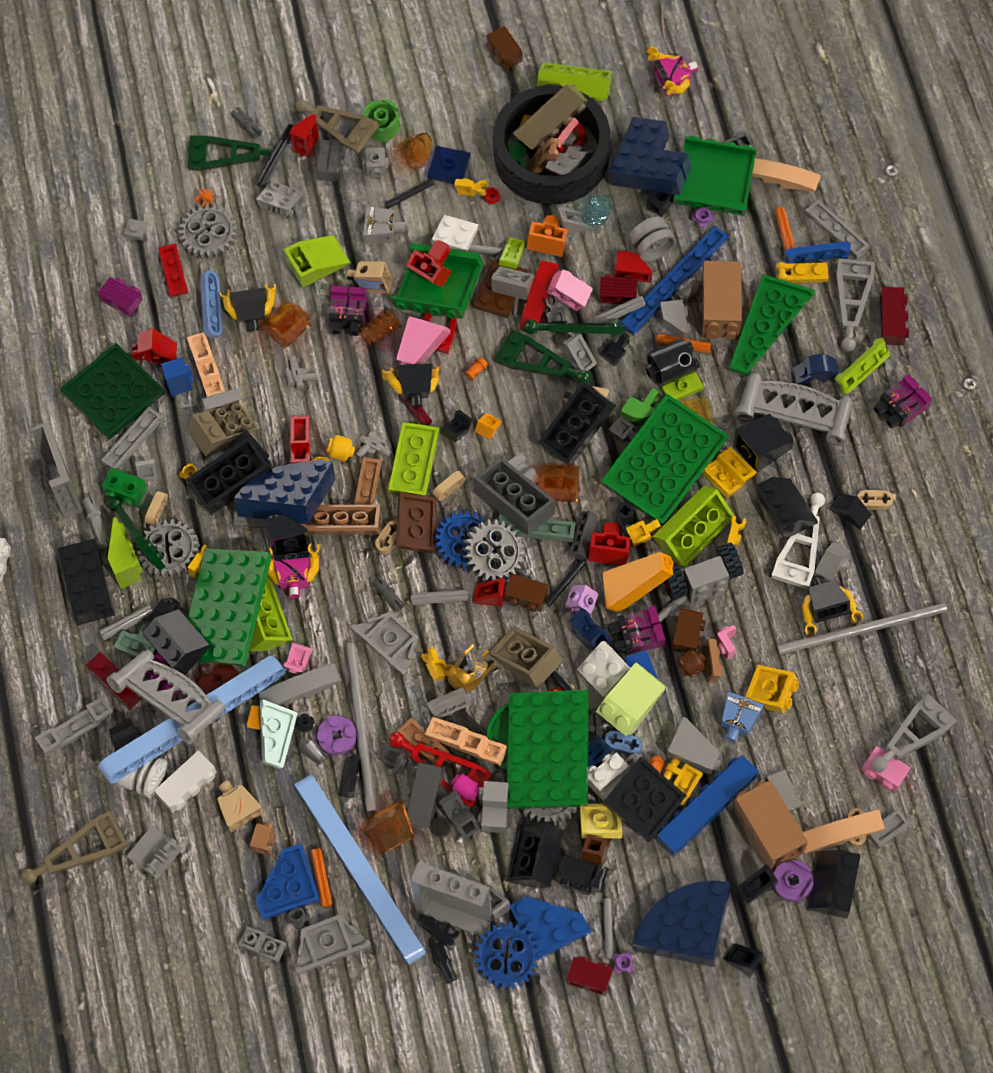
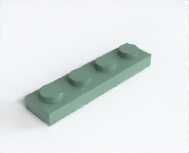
(549, 530)

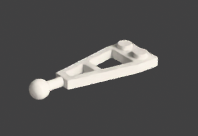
(794, 573)

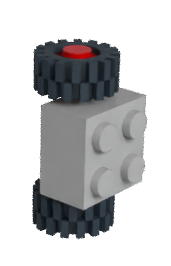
(706, 577)

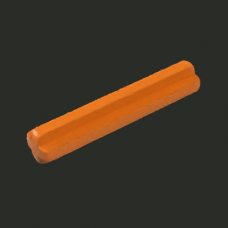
(784, 228)
(699, 346)
(321, 877)

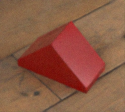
(490, 593)

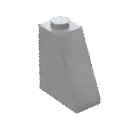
(693, 749)

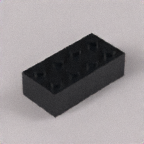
(577, 423)
(227, 474)
(86, 581)

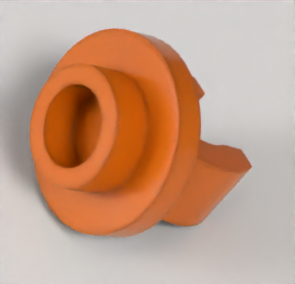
(206, 195)

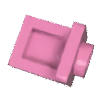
(724, 643)
(298, 658)

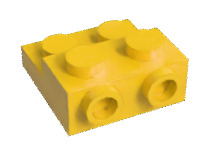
(772, 688)

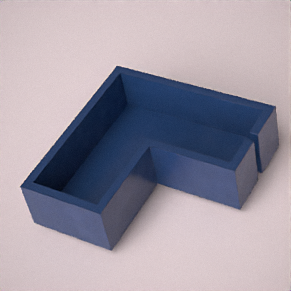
(645, 163)

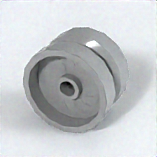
(652, 239)

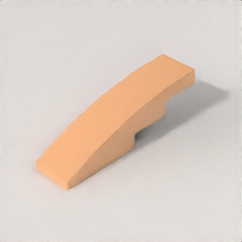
(786, 175)
(205, 364)
(466, 741)
(843, 831)

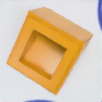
(487, 425)
(254, 718)

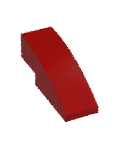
(300, 439)

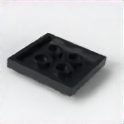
(644, 799)

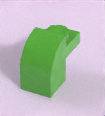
(637, 411)

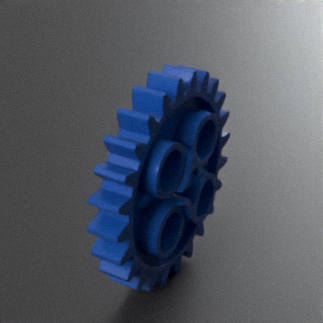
(449, 542)
(526, 957)

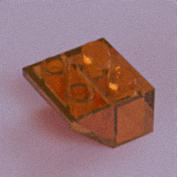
(286, 324)
(560, 482)

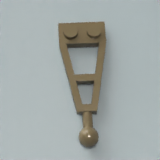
(357, 137)
(109, 833)

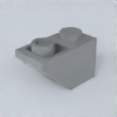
(674, 318)

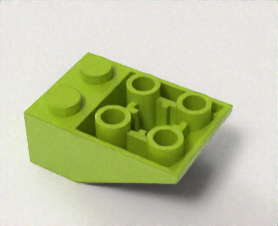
(315, 259)
(123, 557)

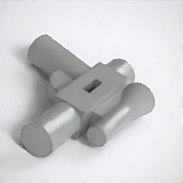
(298, 375)
(371, 445)

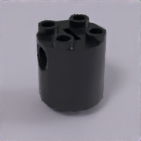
(671, 362)

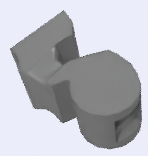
(519, 463)

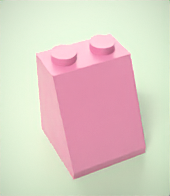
(420, 341)

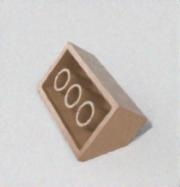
(345, 520)

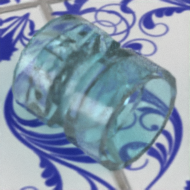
(598, 210)

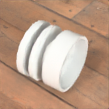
(146, 778)

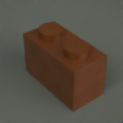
(504, 47)
(526, 593)
(688, 630)

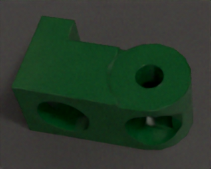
(516, 150)

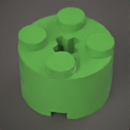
(387, 117)

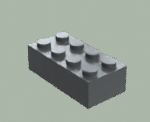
(514, 495)

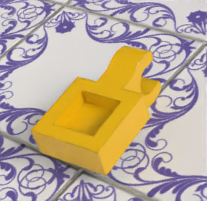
(468, 188)
(641, 533)
(734, 537)
(194, 567)
(435, 665)

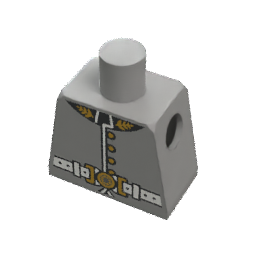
(381, 225)

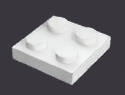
(455, 233)
(603, 668)

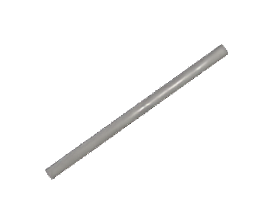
(862, 628)
(360, 728)

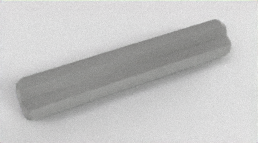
(619, 310)
(439, 597)
(126, 622)

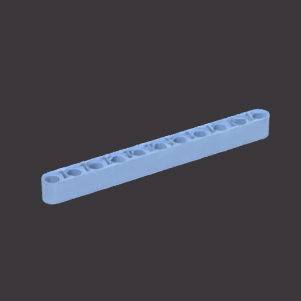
(165, 734)
(360, 869)

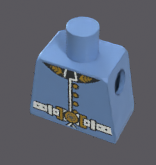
(739, 716)

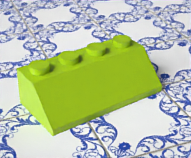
(590, 81)
(694, 526)
(271, 626)

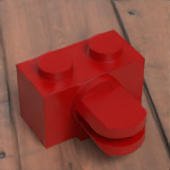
(431, 264)
(154, 347)
(609, 546)

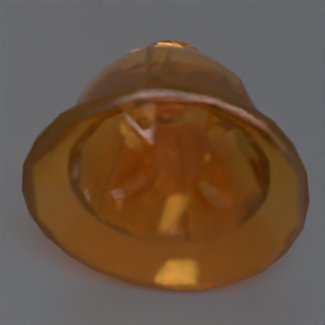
(416, 149)

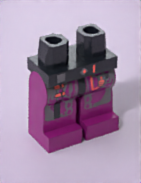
(347, 316)
(903, 402)
(638, 632)

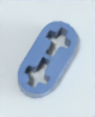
(622, 747)

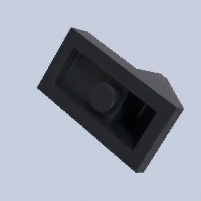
(758, 884)

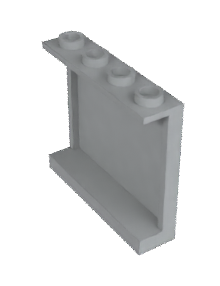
(61, 486)

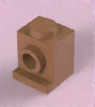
(263, 838)

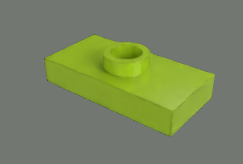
(512, 253)
(683, 387)

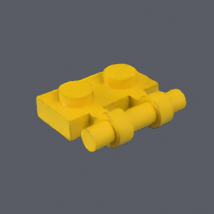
(686, 778)

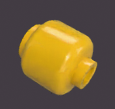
(340, 448)

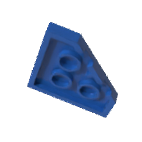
(288, 885)
(551, 924)

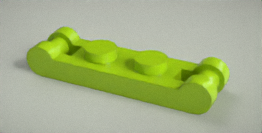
(863, 366)

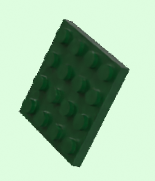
(112, 391)

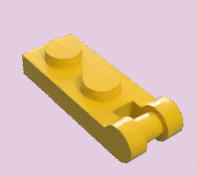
(803, 272)

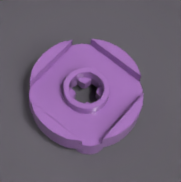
(339, 746)
(804, 879)

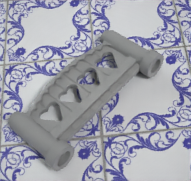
(833, 423)
(190, 722)

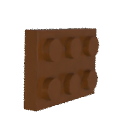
(491, 301)
(416, 522)

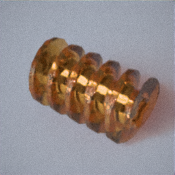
(379, 327)

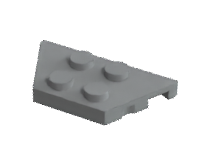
(389, 639)
(327, 943)

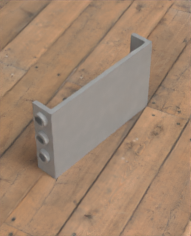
(451, 899)

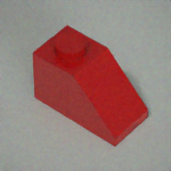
(631, 264)

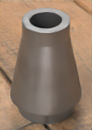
(311, 749)

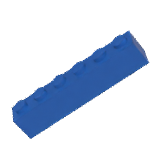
(707, 805)

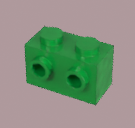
(125, 486)

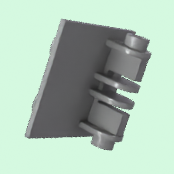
(279, 198)
(154, 852)

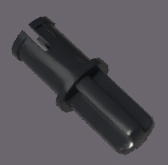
(444, 963)

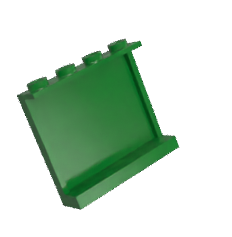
(719, 174)
(450, 300)

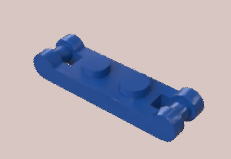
(817, 252)

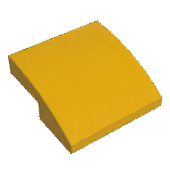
(729, 472)

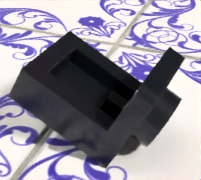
(457, 426)
(165, 606)

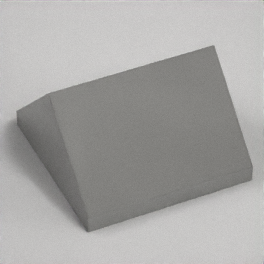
(512, 282)

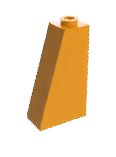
(635, 579)

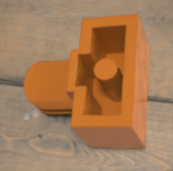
(547, 236)

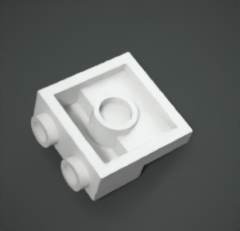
(607, 775)

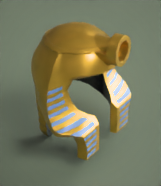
(461, 675)

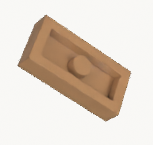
(713, 667)

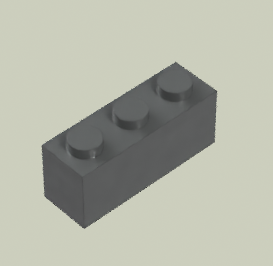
(424, 794)

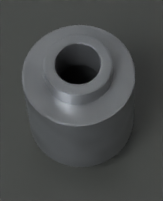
(688, 289)

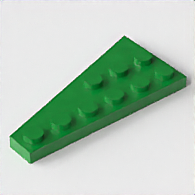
(770, 314)

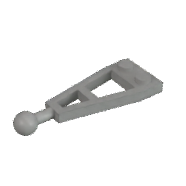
(854, 271)
(931, 712)

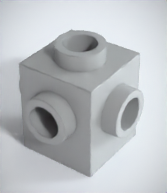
(375, 162)

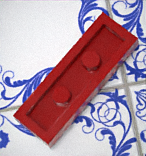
(173, 270)

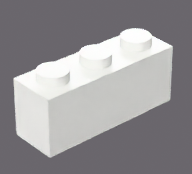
(185, 782)

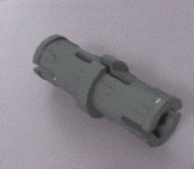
(246, 122)
(388, 594)

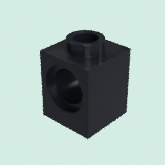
(659, 206)

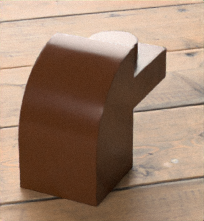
(596, 850)

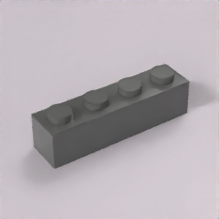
(583, 535)

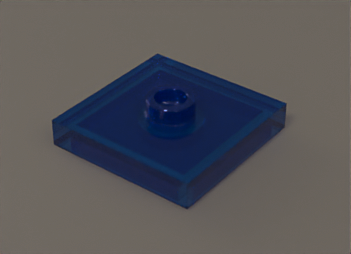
(448, 164)

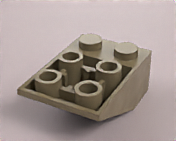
(219, 427)

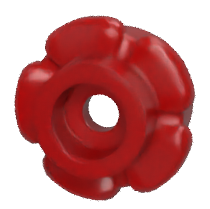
(491, 191)

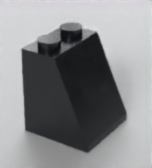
(762, 441)

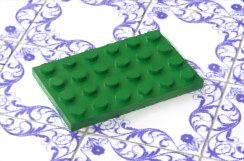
(664, 459)
(228, 602)
(548, 749)

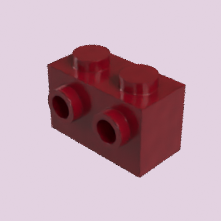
(589, 975)

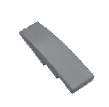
(571, 160)
(302, 685)

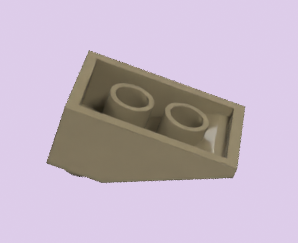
(526, 656)

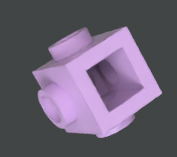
(581, 597)

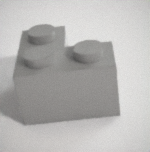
(494, 802)

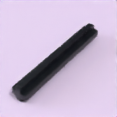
(274, 158)

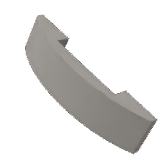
(75, 727)

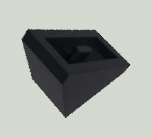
(851, 510)
(744, 958)

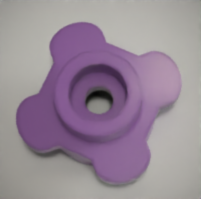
(702, 212)
(627, 958)

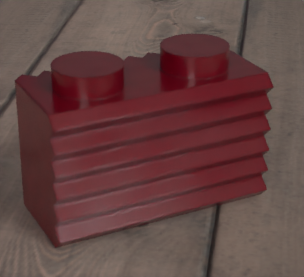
(617, 289)

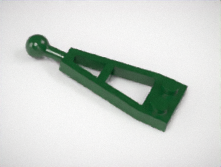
(199, 149)
(612, 327)
(515, 344)
(115, 504)

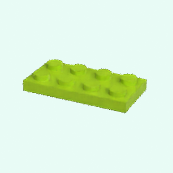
(414, 459)

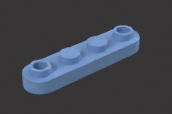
(211, 304)

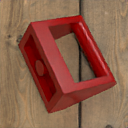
(575, 127)
(301, 140)

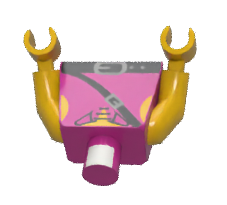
(671, 71)
(294, 570)

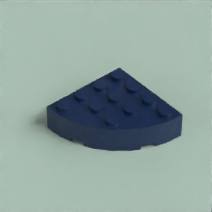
(288, 491)
(686, 923)

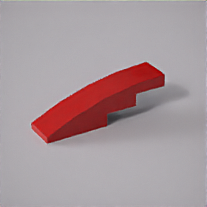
(535, 304)

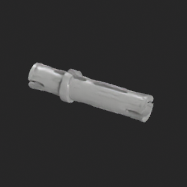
(94, 518)

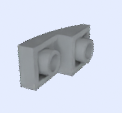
(262, 944)

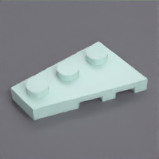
(276, 732)

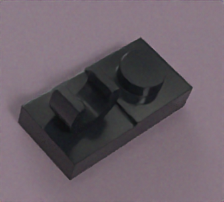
(432, 927)

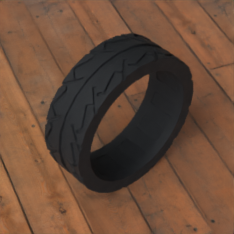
(543, 188)

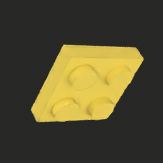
(599, 822)

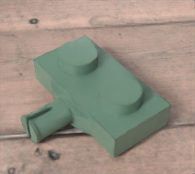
(133, 643)

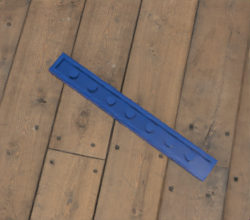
(666, 287)

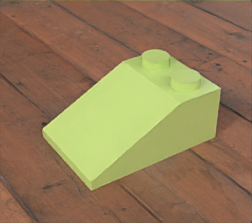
(631, 699)

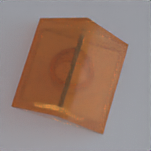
(389, 827)

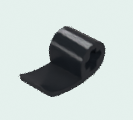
(623, 520)

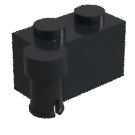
(124, 733)
(582, 876)

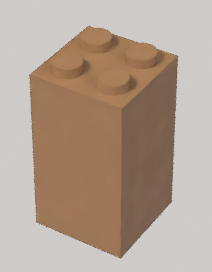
(721, 299)
(769, 824)

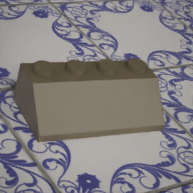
(551, 117)

